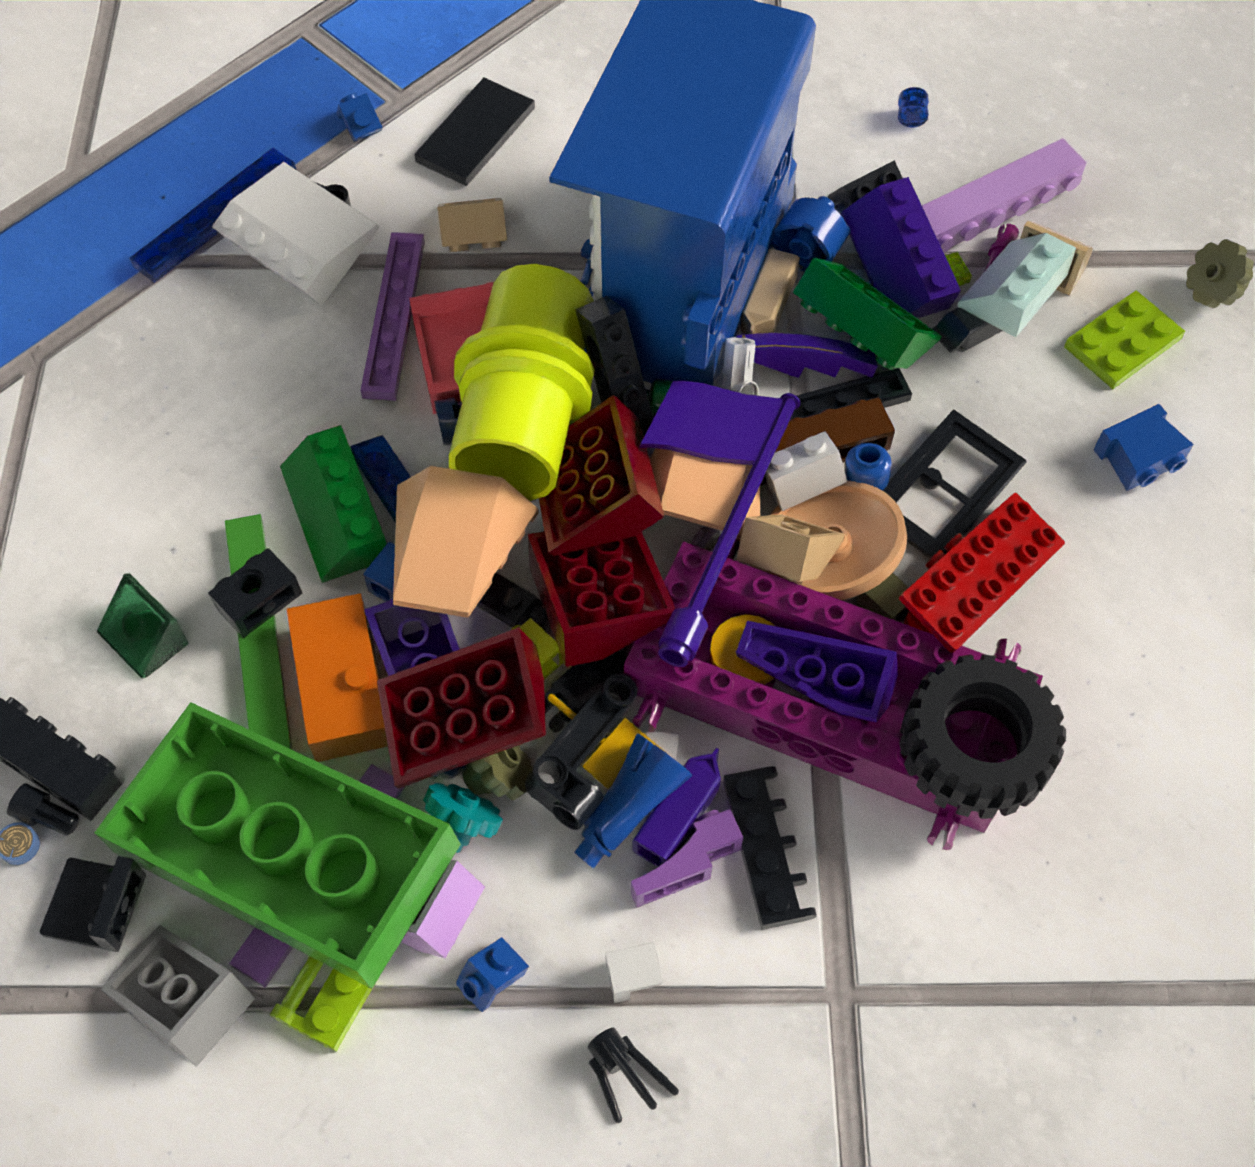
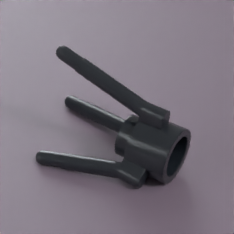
(611, 1053)

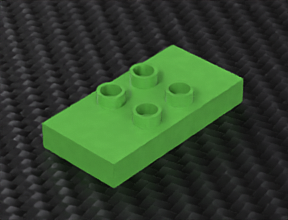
(281, 842)

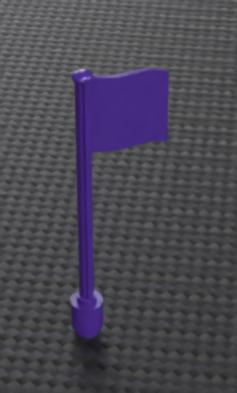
(718, 428)

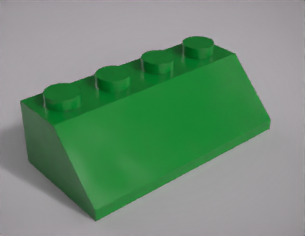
(864, 314)
(332, 504)

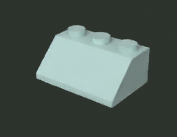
(1019, 282)

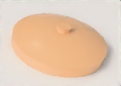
(872, 538)

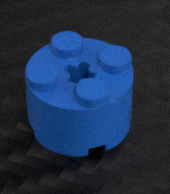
(811, 230)

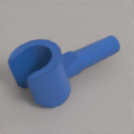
(586, 253)

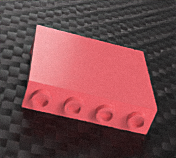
(441, 328)

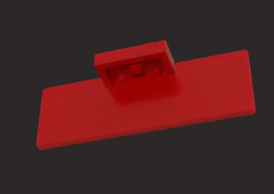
(981, 572)

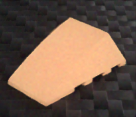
(700, 488)
(454, 537)

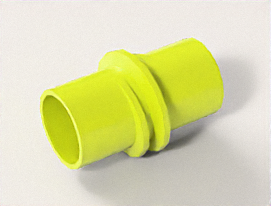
(523, 379)

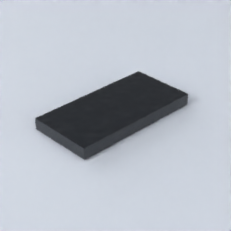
(474, 131)

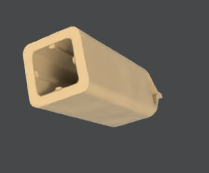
(770, 292)

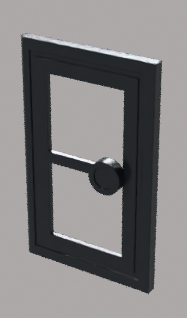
(917, 466)

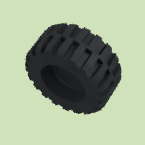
(1010, 698)

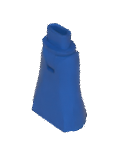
(640, 786)

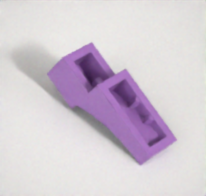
(712, 838)

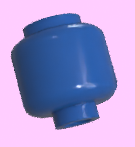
(868, 465)

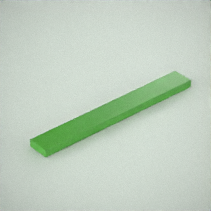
(260, 649)

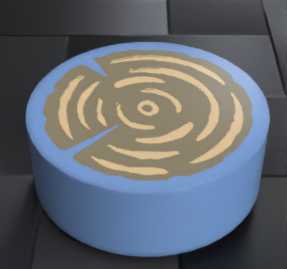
(18, 843)

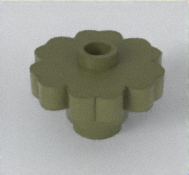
(1220, 273)
(499, 773)

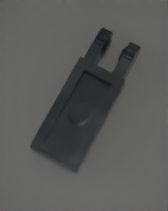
(580, 684)

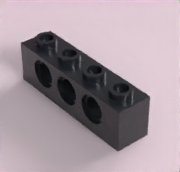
(614, 356)

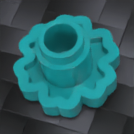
(463, 811)

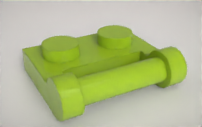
(332, 1009)

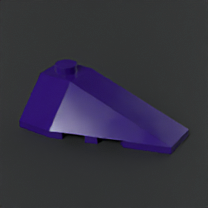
(833, 672)

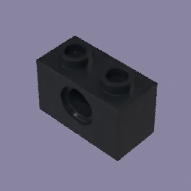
(249, 611)

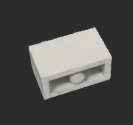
(805, 471)

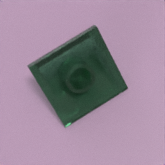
(140, 628)

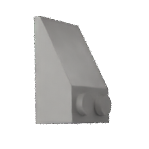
(179, 994)

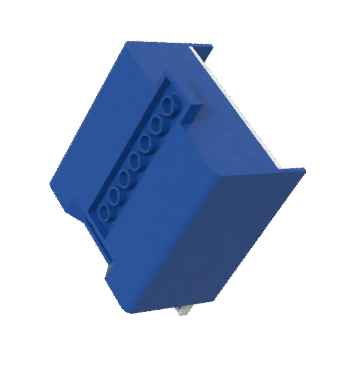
(689, 170)

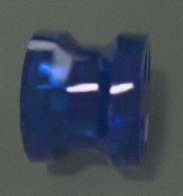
(913, 107)

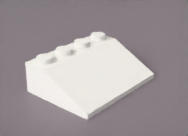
(297, 230)

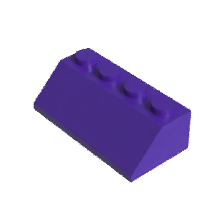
(901, 249)

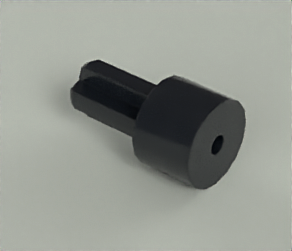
(34, 806)

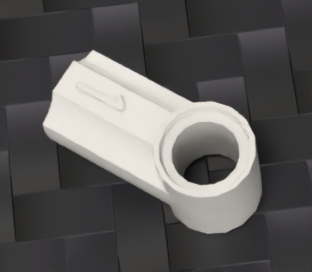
(738, 367)

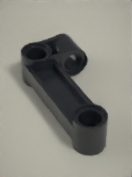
(573, 796)

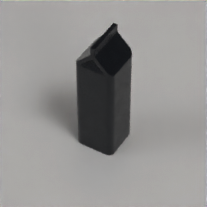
(963, 330)

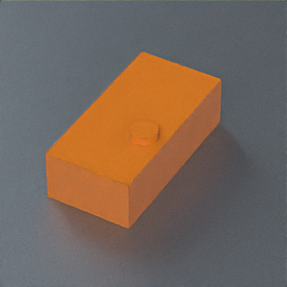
(337, 677)

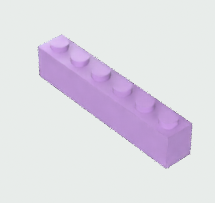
(1004, 193)

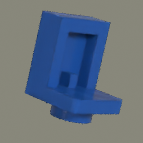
(359, 116)
(490, 973)

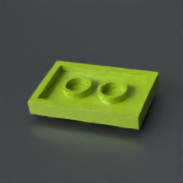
(1124, 339)

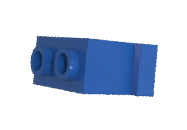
(1143, 447)

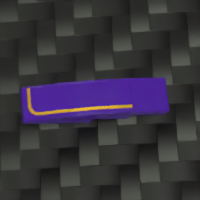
(795, 351)

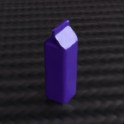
(674, 816)

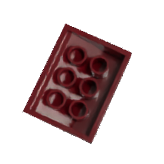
(602, 483)
(599, 596)
(463, 706)

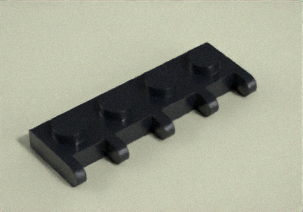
(764, 849)

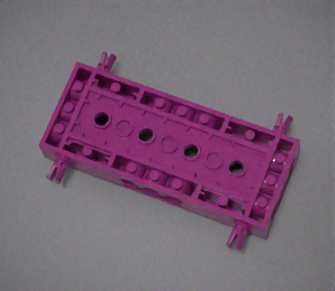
(803, 729)

